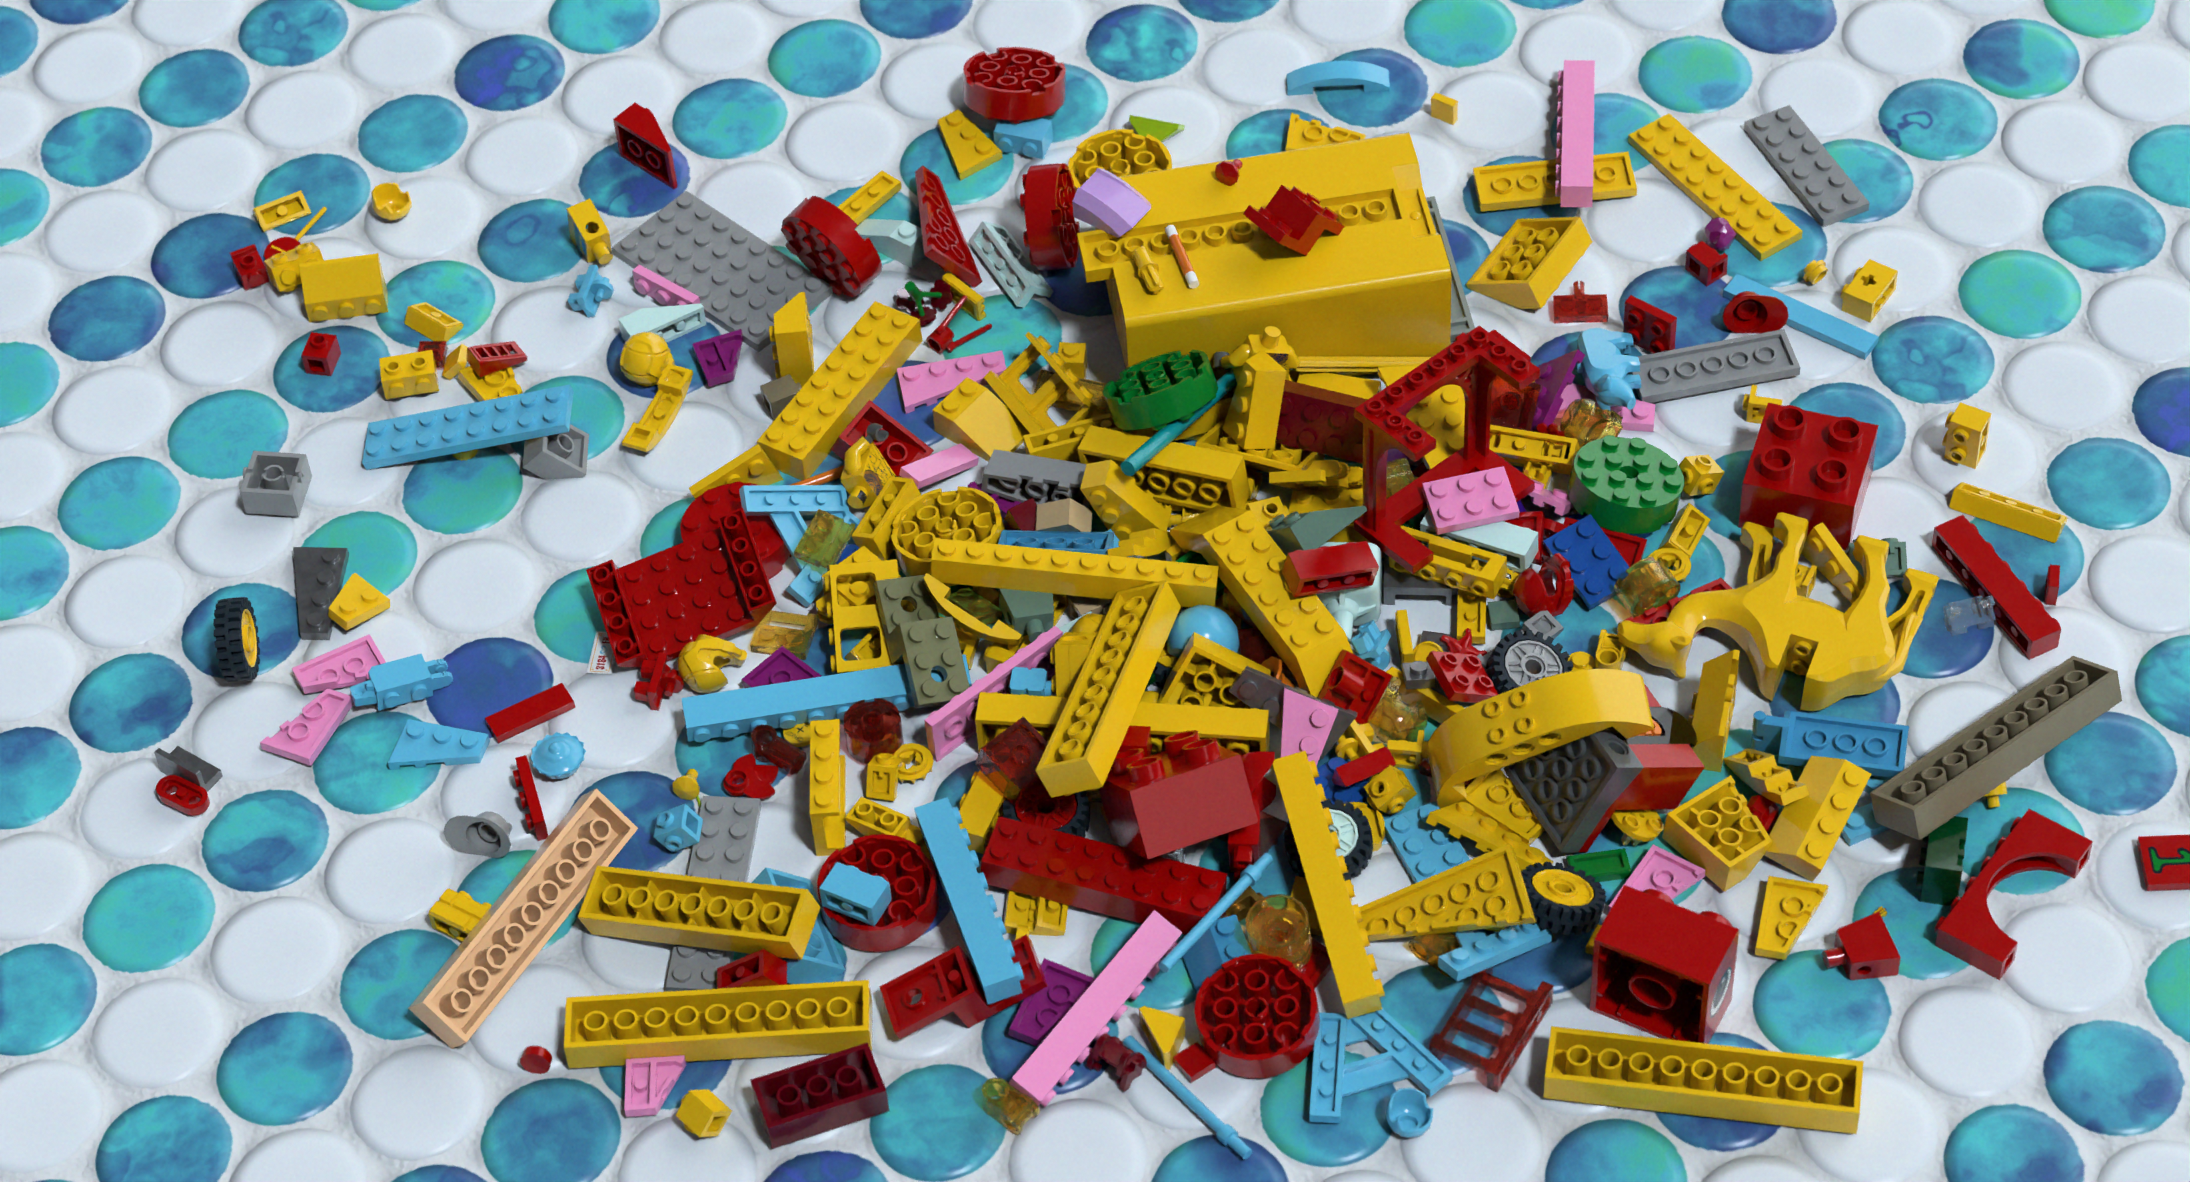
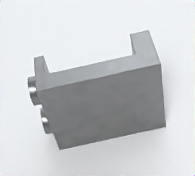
(1407, 584)

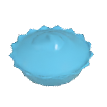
(558, 755)

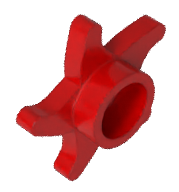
(1463, 646)

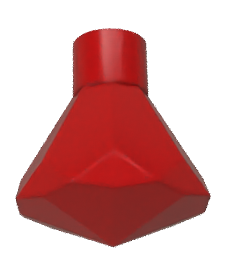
(1228, 172)

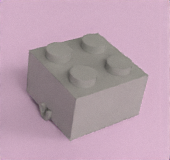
(275, 483)

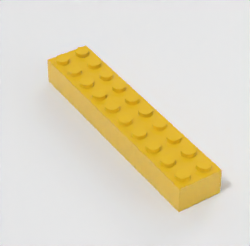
(1108, 690)
(1234, 728)
(718, 1023)
(1704, 1079)

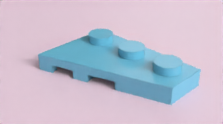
(435, 743)

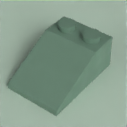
(1310, 528)

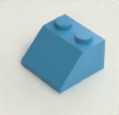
(1216, 946)

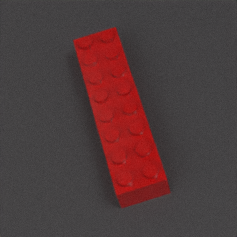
(1098, 875)

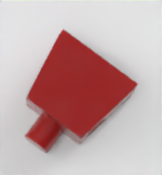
(1864, 950)

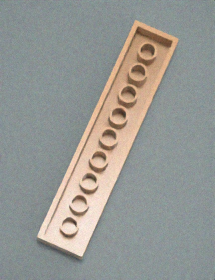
(522, 919)

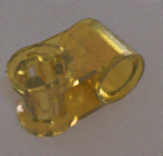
(1432, 946)
(1010, 1110)

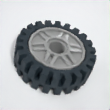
(1525, 659)

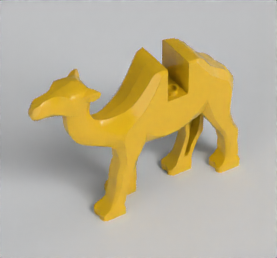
(1793, 633)

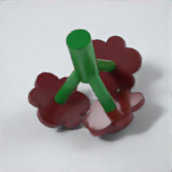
(912, 298)

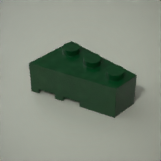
(1943, 862)

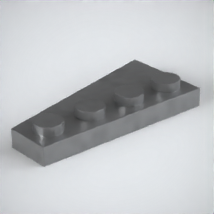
(318, 583)
(1267, 693)

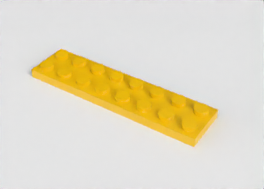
(1715, 186)

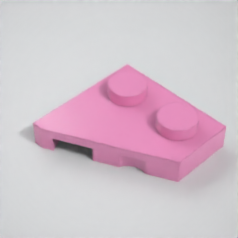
(650, 1082)

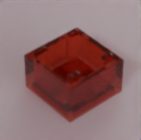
(1012, 760)

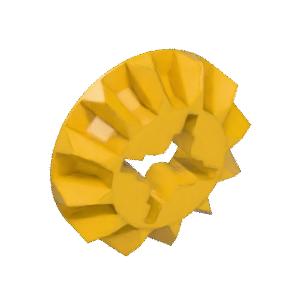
(1675, 558)
(923, 762)

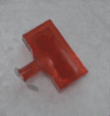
(1580, 307)

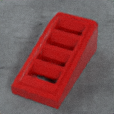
(489, 358)

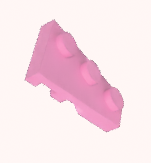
(339, 667)
(1305, 725)
(312, 729)
(1664, 873)

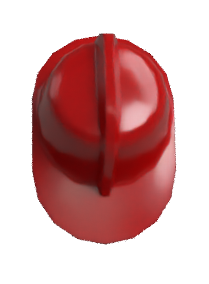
(1755, 313)

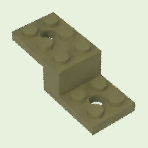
(921, 640)

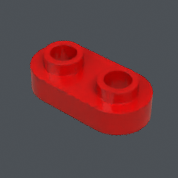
(188, 797)

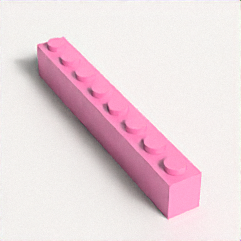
(1576, 141)
(1095, 1009)

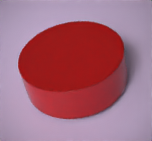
(536, 1059)

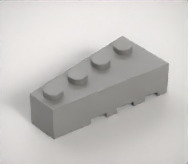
(1035, 477)

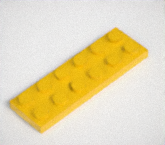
(1535, 182)

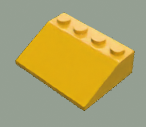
(1531, 261)
(1266, 460)

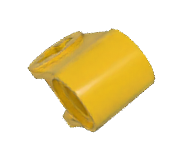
(1610, 652)

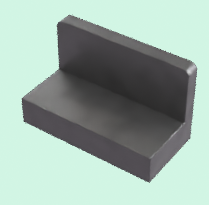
(188, 766)

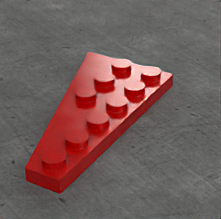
(941, 231)

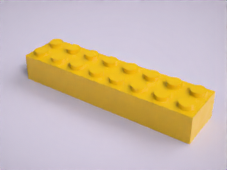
(840, 389)
(699, 912)

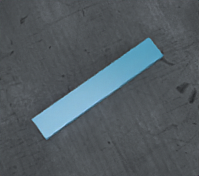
(1811, 319)

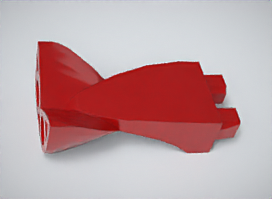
(1245, 843)

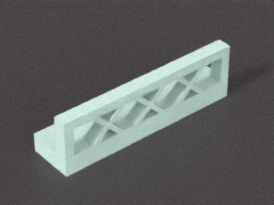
(1009, 263)

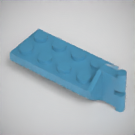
(1798, 735)

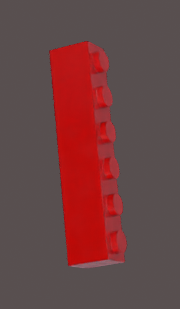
(1988, 575)

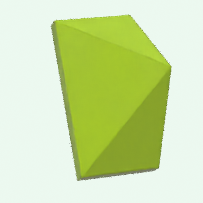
(1159, 129)

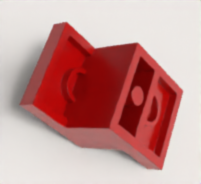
(1294, 219)

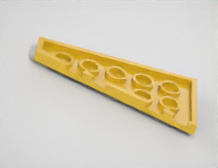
(1437, 414)
(1463, 898)

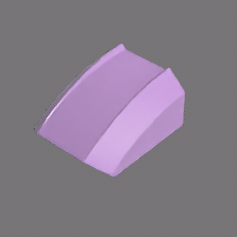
(1109, 203)

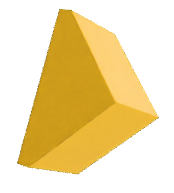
(1163, 1032)

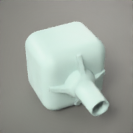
(1355, 605)

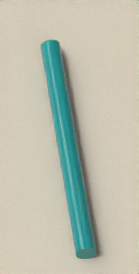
(1173, 430)

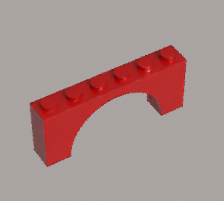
(2030, 846)

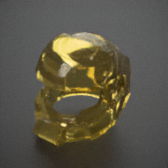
(1588, 422)
(1396, 720)

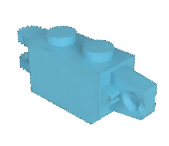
(401, 682)

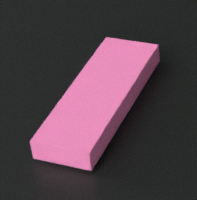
(939, 465)

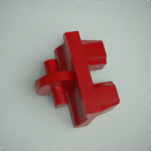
(662, 681)

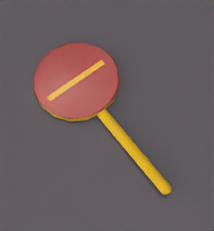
(287, 243)

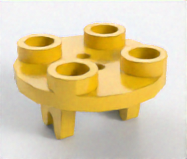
(1638, 825)

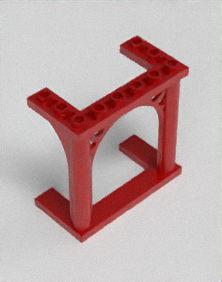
(1478, 359)

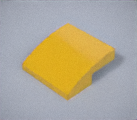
(1037, 913)

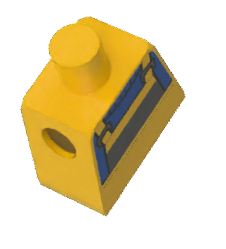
(590, 241)

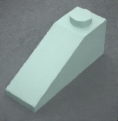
(894, 239)
(665, 321)

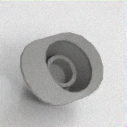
(479, 835)

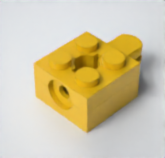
(852, 590)
(1069, 657)

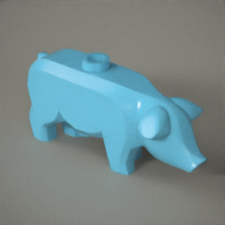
(1607, 367)

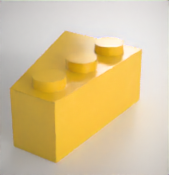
(1120, 501)

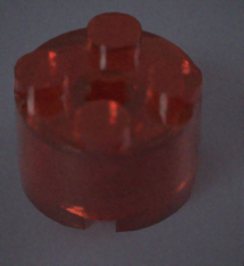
(872, 729)

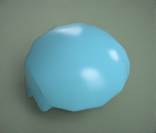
(1409, 1113)

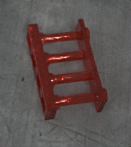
(1509, 1046)

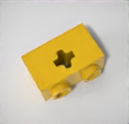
(1869, 290)

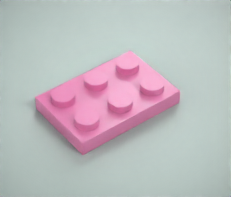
(1470, 500)

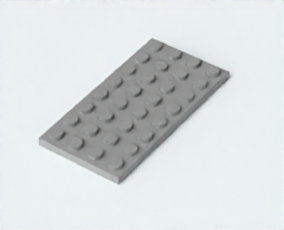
(724, 264)

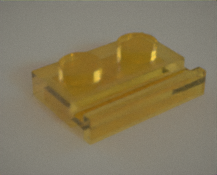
(824, 540)

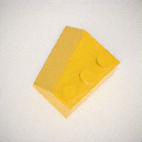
(1718, 834)

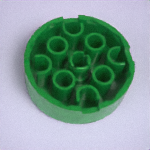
(1161, 390)
(1625, 484)

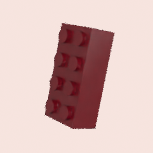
(1320, 421)
(820, 1095)

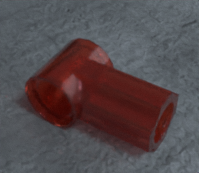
(776, 750)

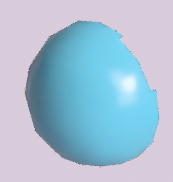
(1205, 621)

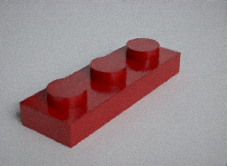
(529, 798)

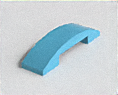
(1337, 74)

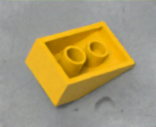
(978, 420)

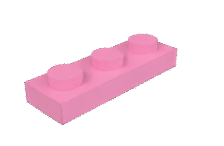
(661, 289)

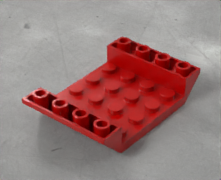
(689, 590)

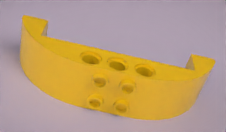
(1532, 722)

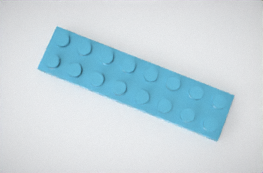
(468, 427)

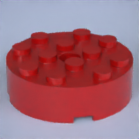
(1014, 84)
(1050, 217)
(831, 246)
(714, 502)
(911, 887)
(1284, 1011)

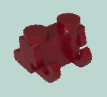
(1128, 1063)

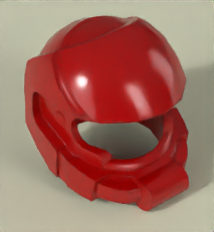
(1537, 592)

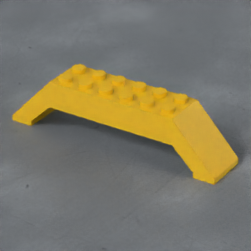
(1251, 569)

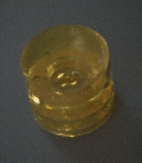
(1280, 928)

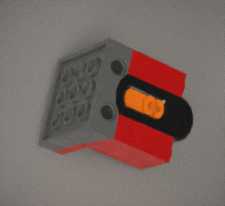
(1586, 780)

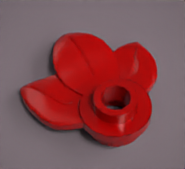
(753, 779)

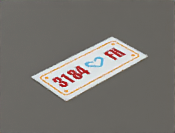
(602, 655)

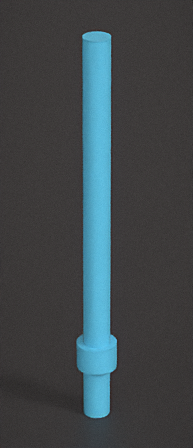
(1249, 877)
(1225, 1133)

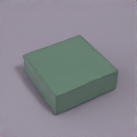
(1503, 615)

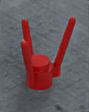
(943, 336)

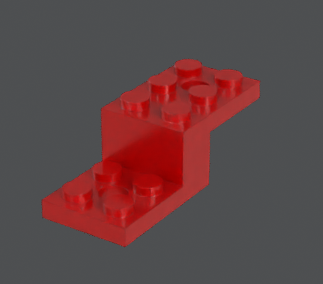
(951, 985)

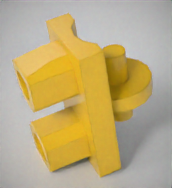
(1356, 741)

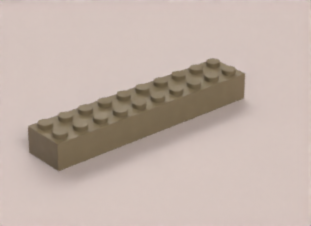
(1995, 747)

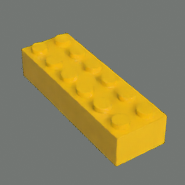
(1178, 473)

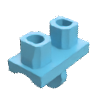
(592, 290)
(1371, 644)

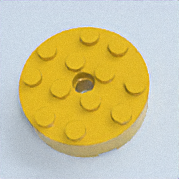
(1118, 153)
(943, 515)

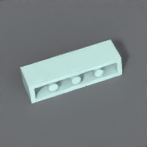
(1501, 538)

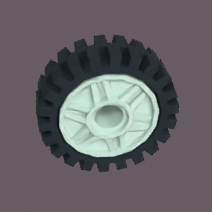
(1353, 835)

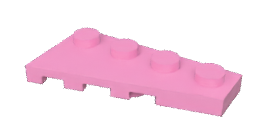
(934, 380)

